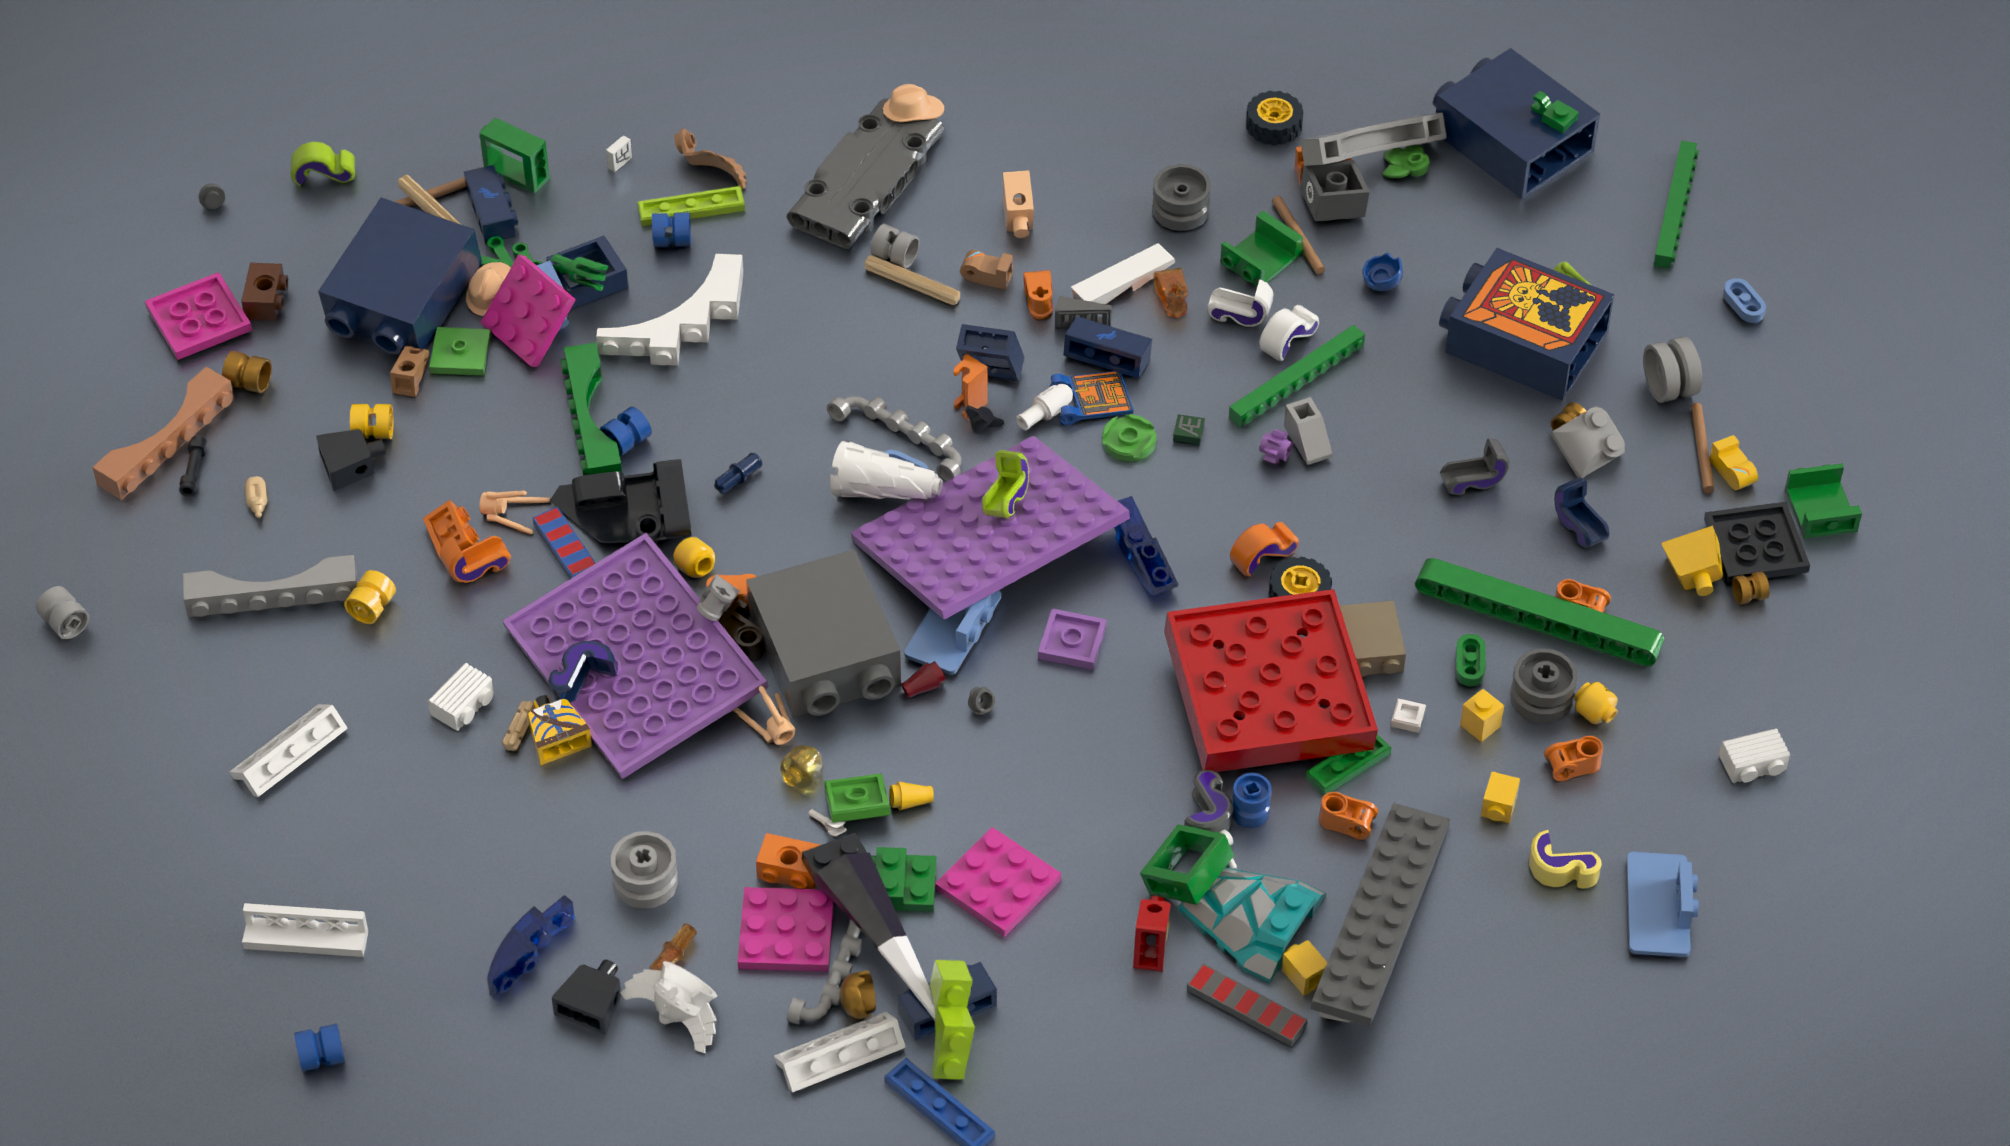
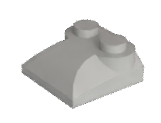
(1589, 441)

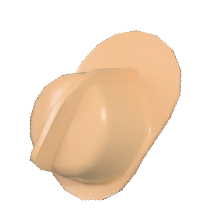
(912, 103)
(485, 286)

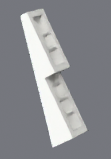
(1126, 274)

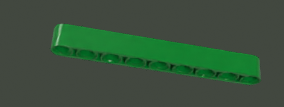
(1540, 612)

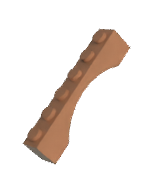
(127, 467)

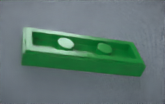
(1341, 768)

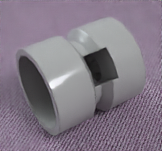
(896, 246)
(62, 612)

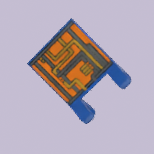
(1094, 396)

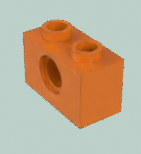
(776, 853)

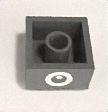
(1335, 191)

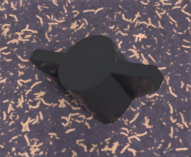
(982, 418)

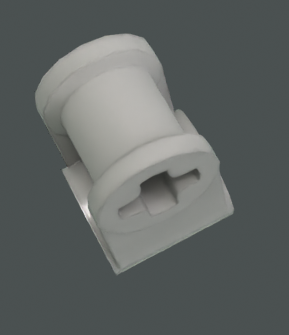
(716, 598)

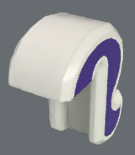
(1241, 307)
(1285, 326)

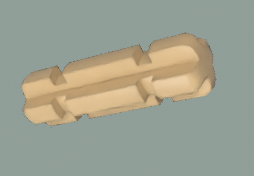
(518, 726)

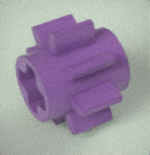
(1276, 446)

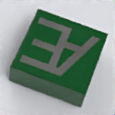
(1188, 429)

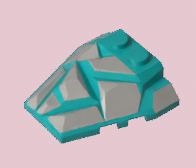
(1253, 917)

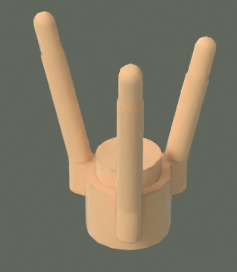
(496, 502)
(778, 726)

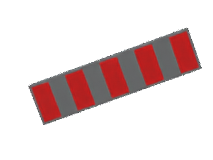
(1247, 1005)

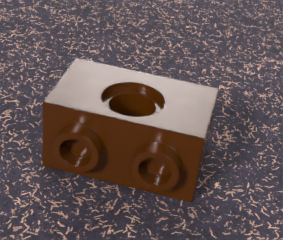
(264, 291)

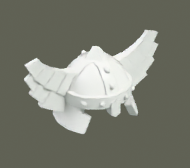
(678, 998)

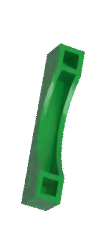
(584, 376)

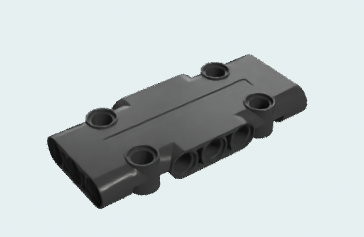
(863, 177)

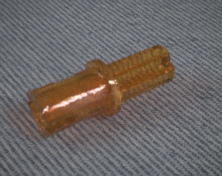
(674, 950)

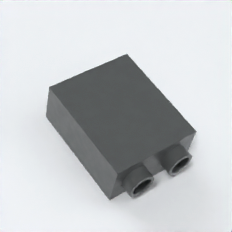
(824, 634)

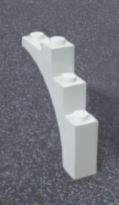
(688, 323)

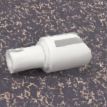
(1045, 405)

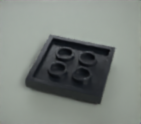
(1758, 541)

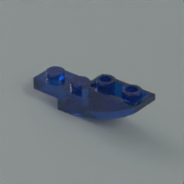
(1144, 552)
(518, 950)

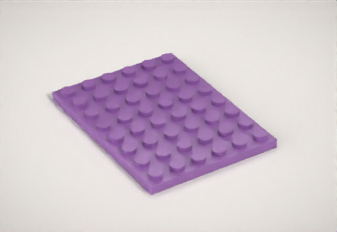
(959, 555)
(670, 659)

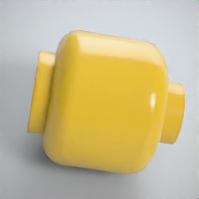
(694, 557)
(1596, 703)

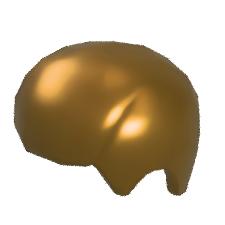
(858, 994)

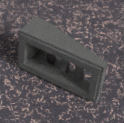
(1069, 308)

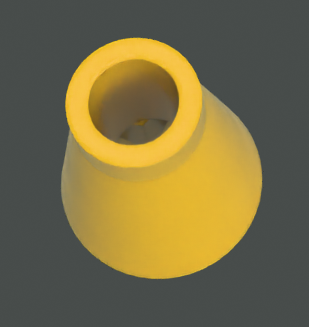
(909, 795)

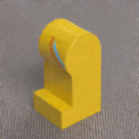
(1732, 463)

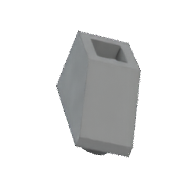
(1307, 430)

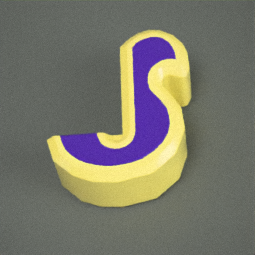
(1562, 868)

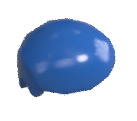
(1383, 272)

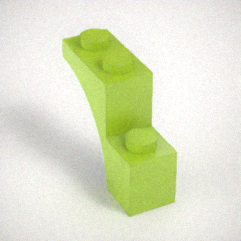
(953, 1023)

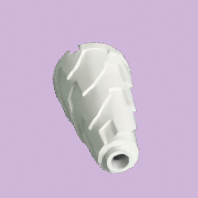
(877, 475)

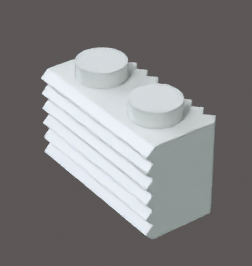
(461, 697)
(1754, 756)

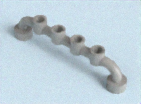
(942, 445)
(831, 992)

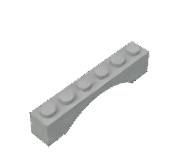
(1373, 138)
(215, 594)

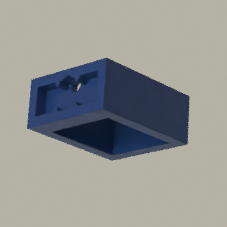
(598, 251)
(1001, 350)

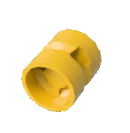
(361, 419)
(370, 597)

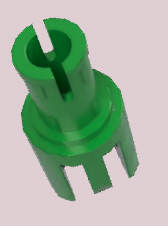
(579, 270)

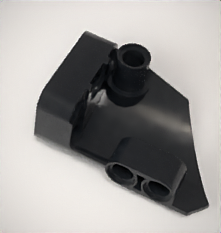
(618, 506)

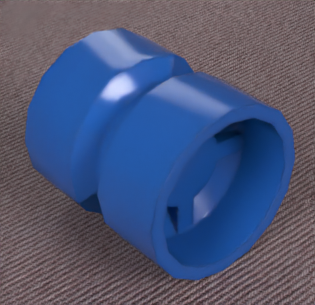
(680, 229)
(628, 429)
(1251, 800)
(319, 1047)

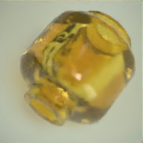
(801, 766)

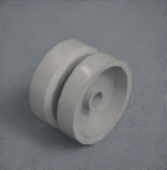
(1672, 369)
(644, 869)

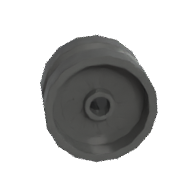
(1181, 197)
(1543, 685)

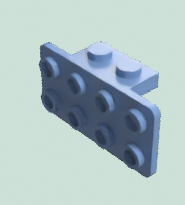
(950, 639)
(1660, 903)

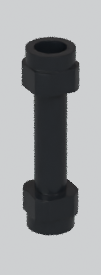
(189, 481)

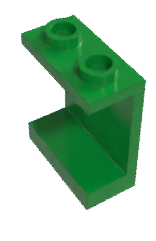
(1264, 251)
(1821, 501)

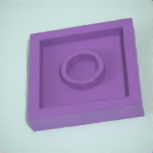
(1072, 639)

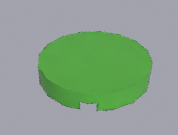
(1129, 438)

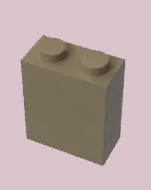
(1375, 637)

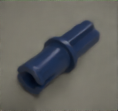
(738, 473)

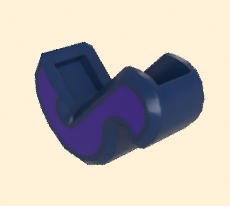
(1578, 514)
(577, 664)

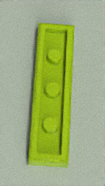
(698, 204)

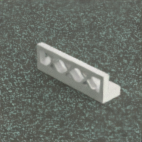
(289, 749)
(305, 933)
(840, 1051)

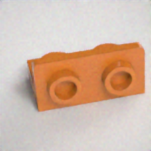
(450, 521)

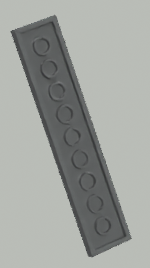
(1380, 915)

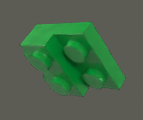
(907, 878)

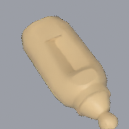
(256, 495)

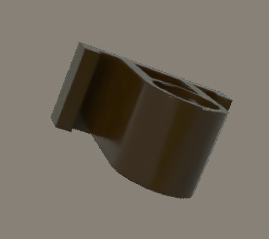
(743, 632)

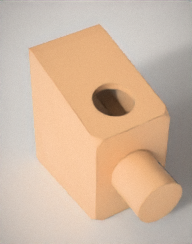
(1017, 211)

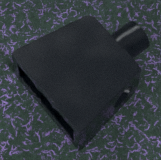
(348, 456)
(589, 996)

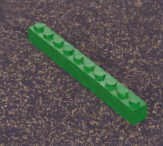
(1675, 204)
(1296, 376)

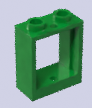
(530, 173)
(1188, 887)

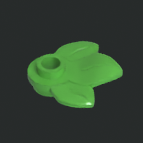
(1406, 161)

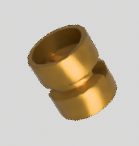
(249, 372)

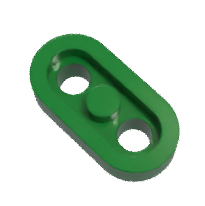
(1470, 662)

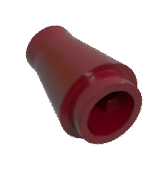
(923, 680)

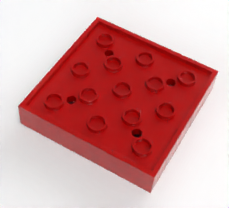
(1270, 681)

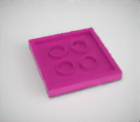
(528, 311)
(198, 315)
(998, 881)
(785, 929)

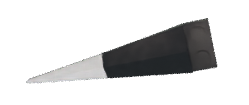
(854, 884)

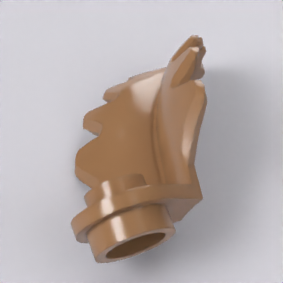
(685, 144)

